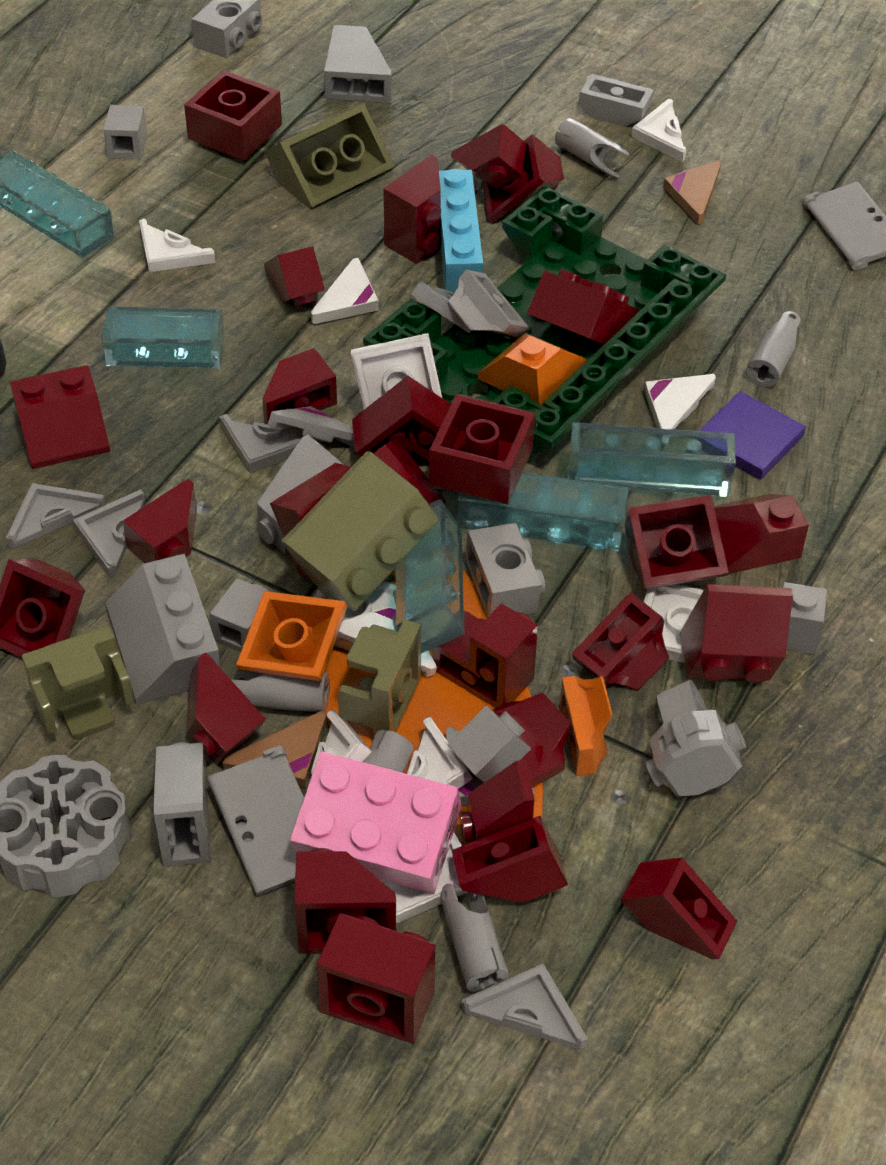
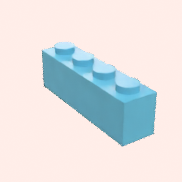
(458, 227)

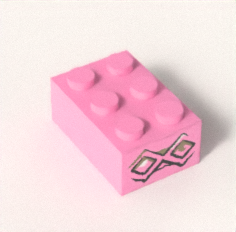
(381, 817)

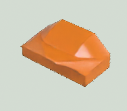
(589, 711)

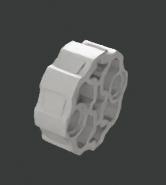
(85, 845)

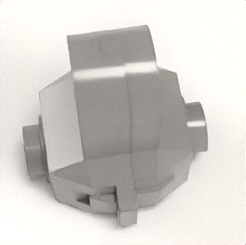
(693, 745)

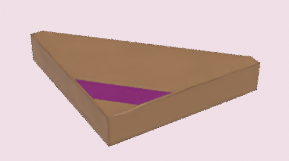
(694, 188)
(300, 744)

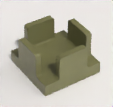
(396, 662)
(76, 680)

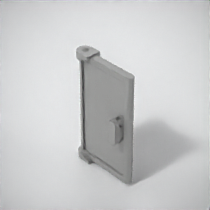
(851, 222)
(270, 802)

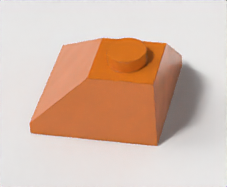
(531, 367)
(292, 636)

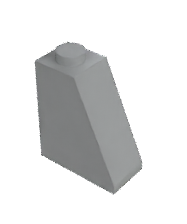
(356, 67)
(302, 464)
(182, 804)

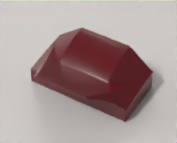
(625, 645)
(544, 734)

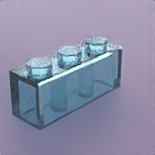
(163, 337)

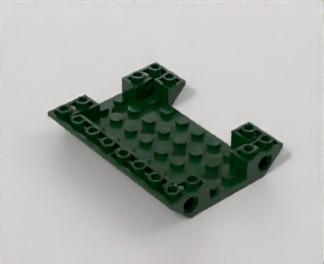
(550, 236)

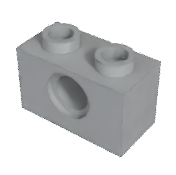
(226, 25)
(504, 569)

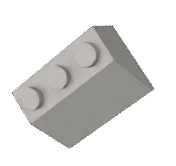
(160, 628)

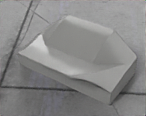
(615, 100)
(484, 307)

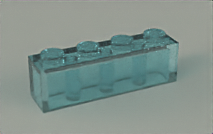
(53, 205)
(653, 458)
(554, 511)
(432, 583)

